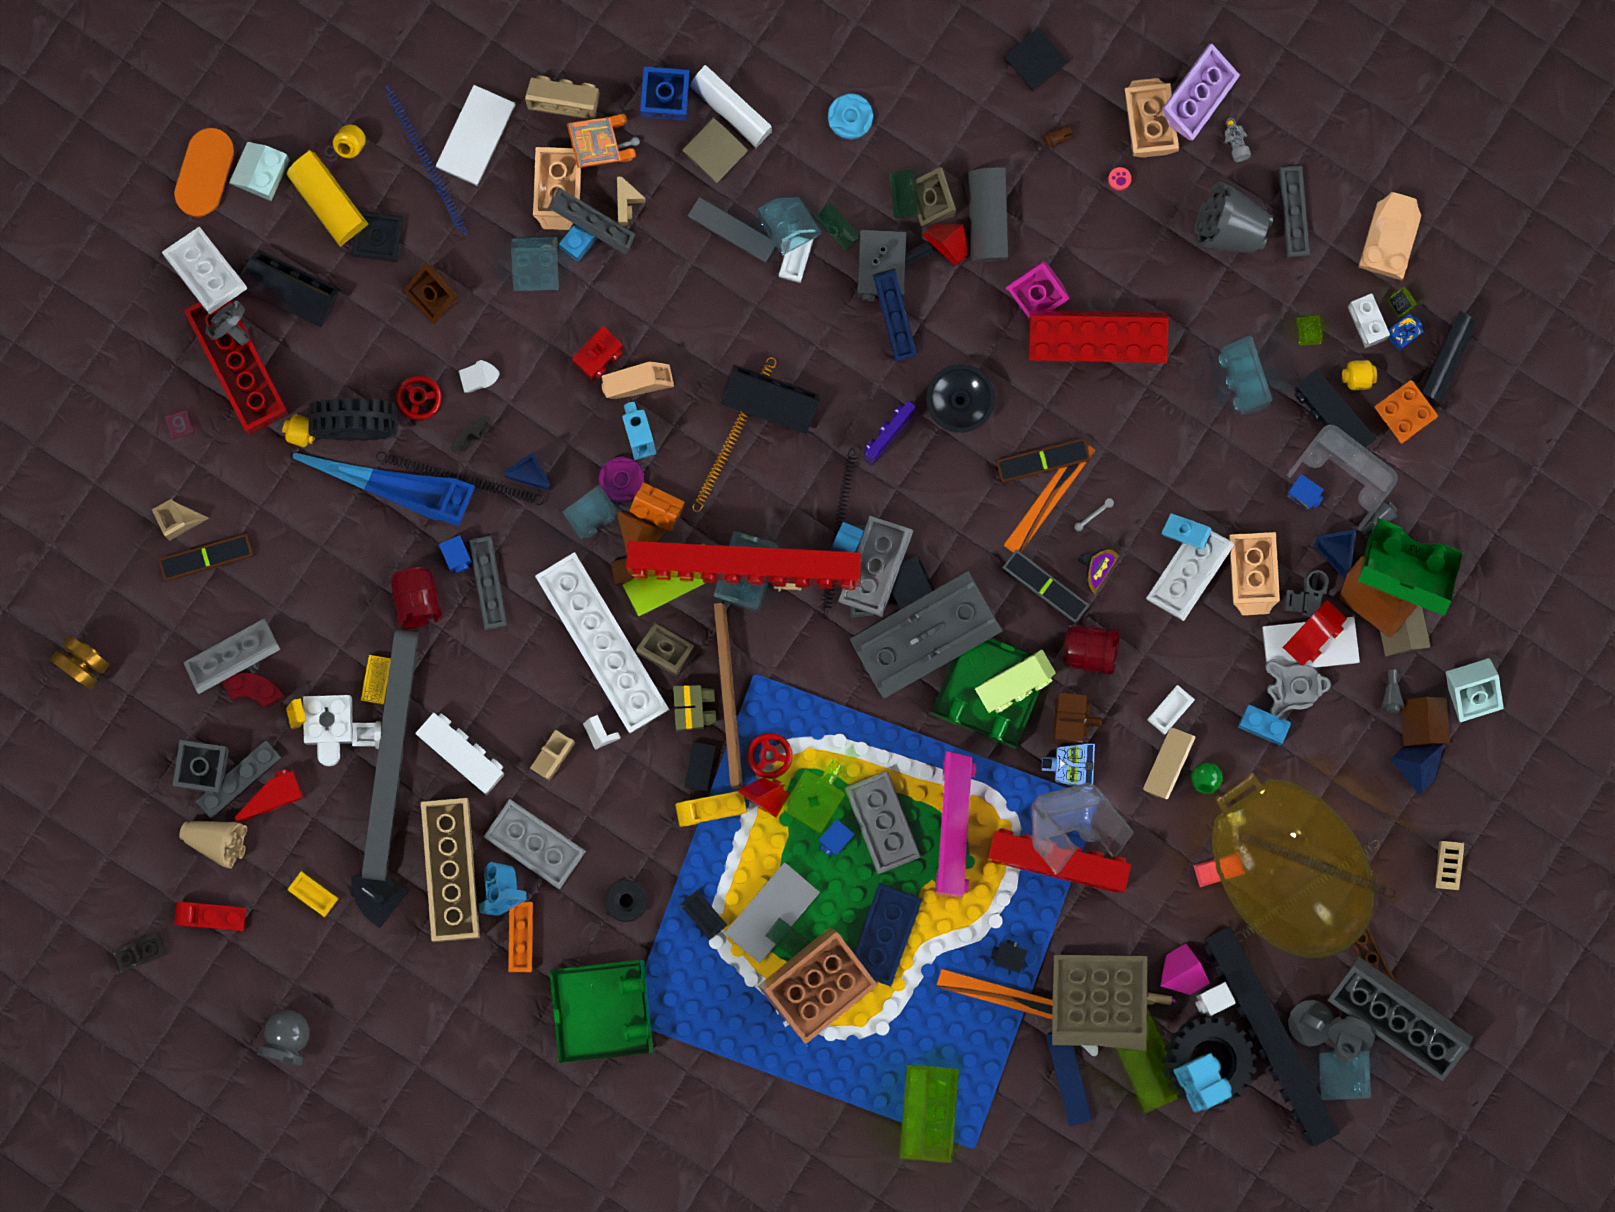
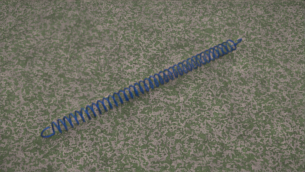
(422, 157)

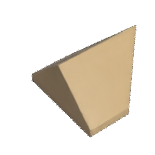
(176, 519)

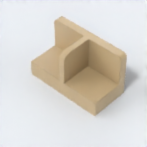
(552, 755)

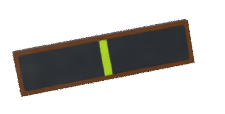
(1043, 460)
(206, 557)

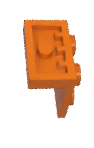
(1406, 411)

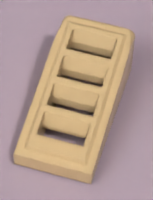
(1440, 865)

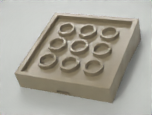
(1100, 1001)

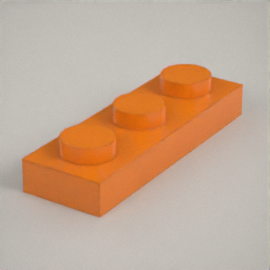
(521, 937)

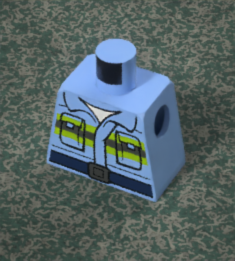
(1072, 764)

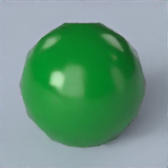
(1207, 778)

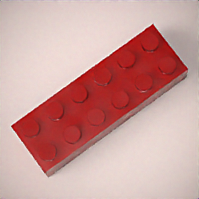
(1098, 336)
(239, 373)
(1080, 868)

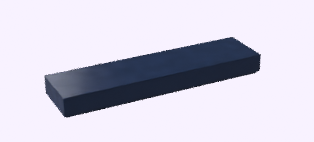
(894, 314)
(1069, 1083)

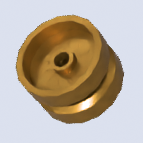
(80, 661)

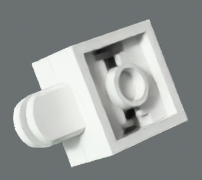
(328, 725)

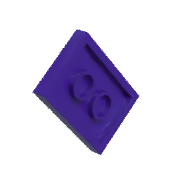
(888, 432)

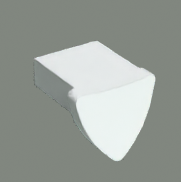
(478, 376)
(597, 733)
(366, 734)

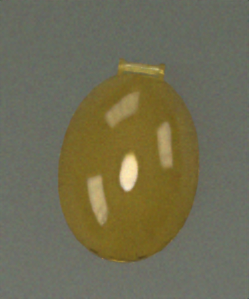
(1278, 897)

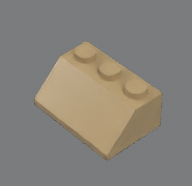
(562, 97)

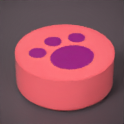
(1119, 179)

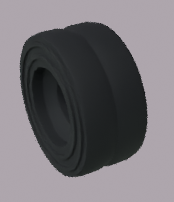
(639, 900)

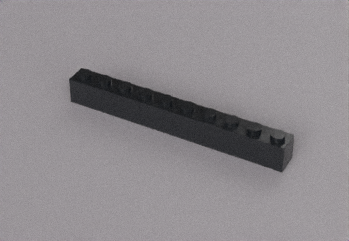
(1271, 1037)

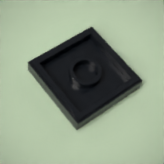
(1035, 59)
(379, 238)

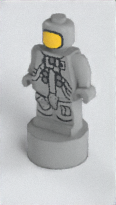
(1235, 135)

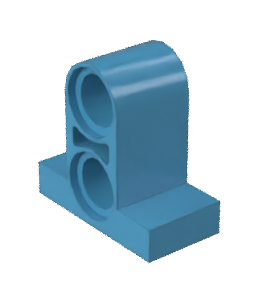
(847, 538)
(500, 890)

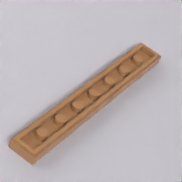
(728, 696)

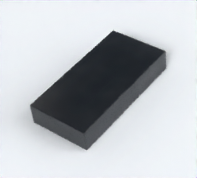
(700, 766)
(703, 915)

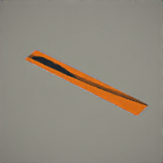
(1043, 506)
(995, 994)

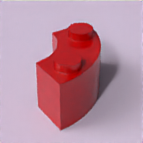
(1314, 633)

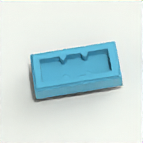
(1186, 531)

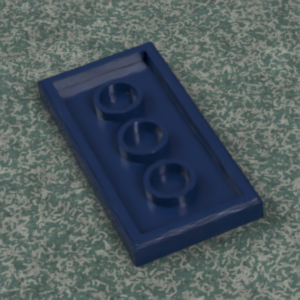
(886, 932)

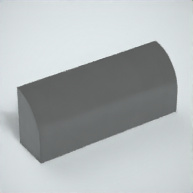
(988, 215)

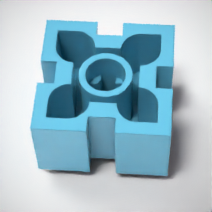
(1203, 1082)

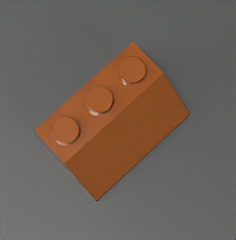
(1377, 607)

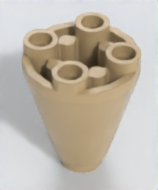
(216, 840)

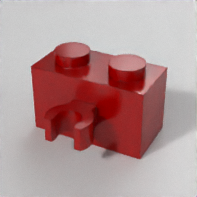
(598, 354)

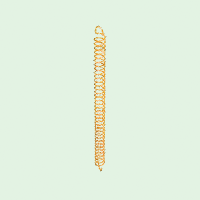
(726, 449)

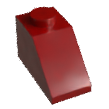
(766, 795)

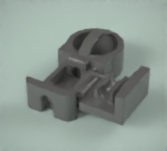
(1309, 602)

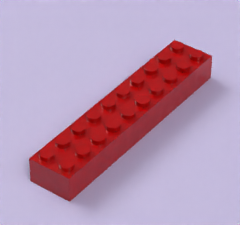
(744, 564)

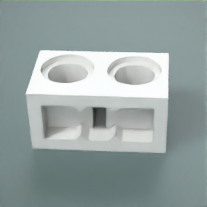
(1368, 320)
(1215, 1000)

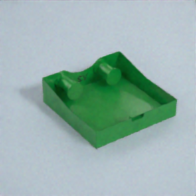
(1410, 568)
(962, 705)
(601, 1011)

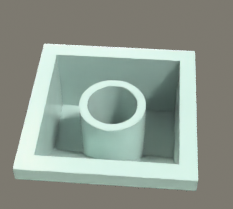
(260, 170)
(1475, 689)

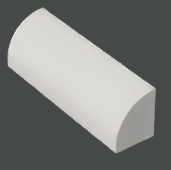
(730, 106)

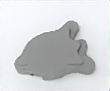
(1294, 686)

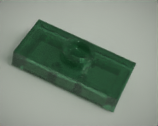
(903, 194)
(838, 226)
(787, 937)

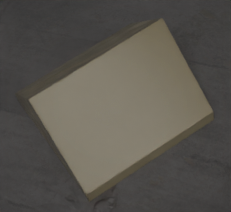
(933, 198)
(1409, 637)
(664, 649)

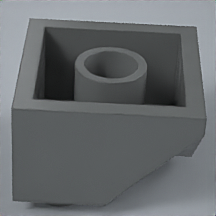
(200, 766)

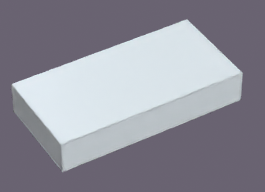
(795, 262)
(1170, 709)

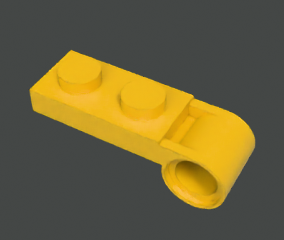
(710, 808)

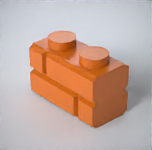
(656, 507)

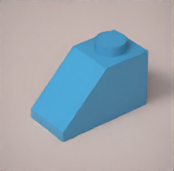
(577, 243)

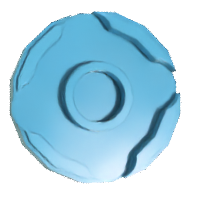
(850, 116)

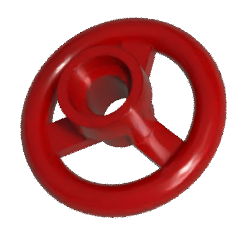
(435, 394)
(758, 769)

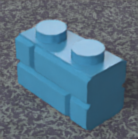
(1264, 725)

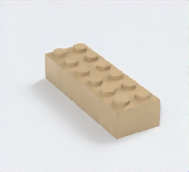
(450, 870)

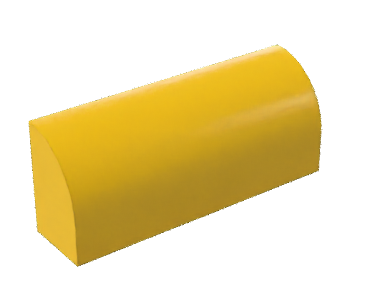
(326, 197)

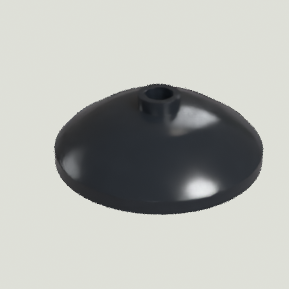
(962, 382)

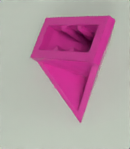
(1183, 971)

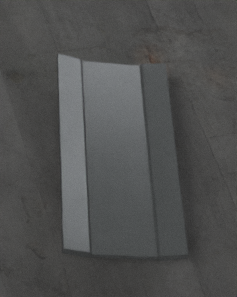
(926, 635)

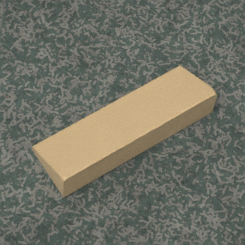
(1169, 763)

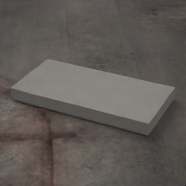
(882, 555)
(231, 656)
(882, 822)
(534, 844)
(784, 897)

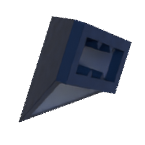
(528, 472)
(1337, 550)
(1419, 764)

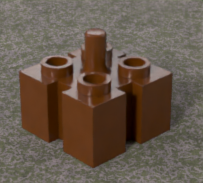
(1072, 719)

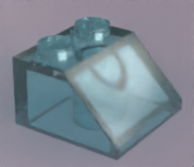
(788, 223)
(590, 513)

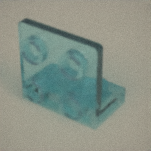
(535, 264)
(1344, 1079)

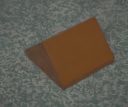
(431, 293)
(1425, 721)

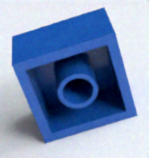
(665, 93)

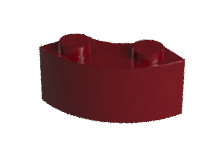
(253, 687)

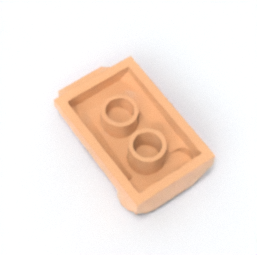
(1147, 122)
(552, 170)
(1391, 236)
(1254, 572)

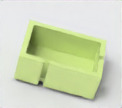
(1016, 682)

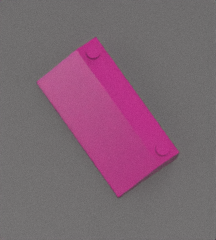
(954, 827)

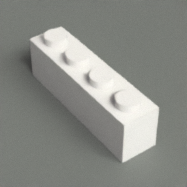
(459, 753)

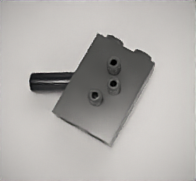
(883, 252)

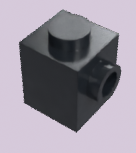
(1009, 956)

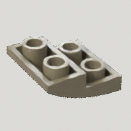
(714, 150)

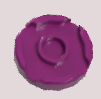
(621, 479)

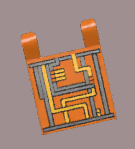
(596, 143)

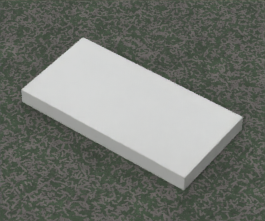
(475, 135)
(204, 270)
(1189, 575)
(1334, 651)

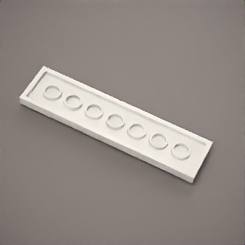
(602, 643)

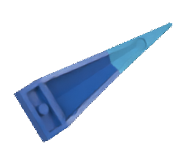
(426, 495)

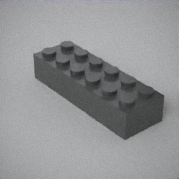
(1400, 1018)

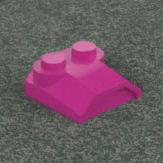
(1038, 289)

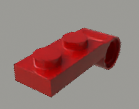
(209, 916)

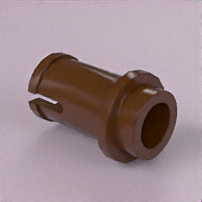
(1055, 137)

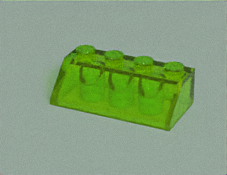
(1146, 1070)
(929, 1113)

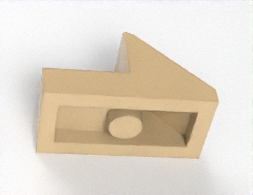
(626, 195)

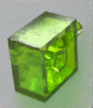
(820, 787)

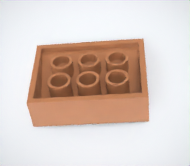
(817, 985)

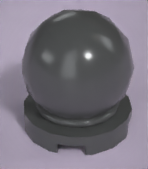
(285, 1037)

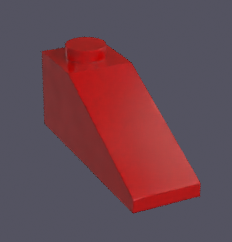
(274, 794)

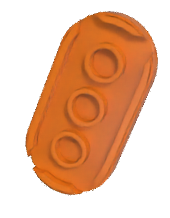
(204, 172)

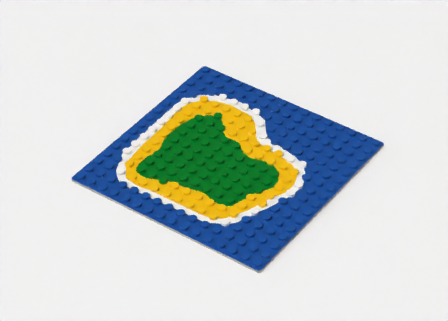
(710, 988)

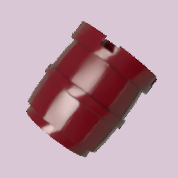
(415, 597)
(1091, 649)

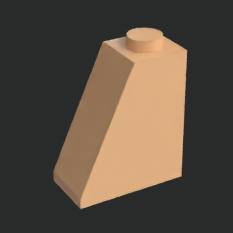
(637, 380)

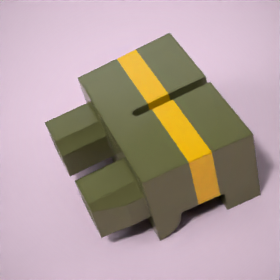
(693, 717)

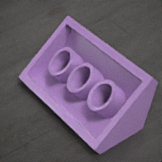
(1200, 93)

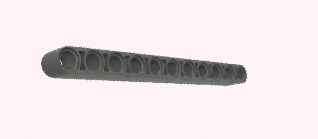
(390, 755)

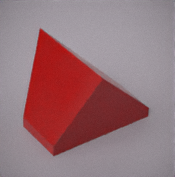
(948, 240)

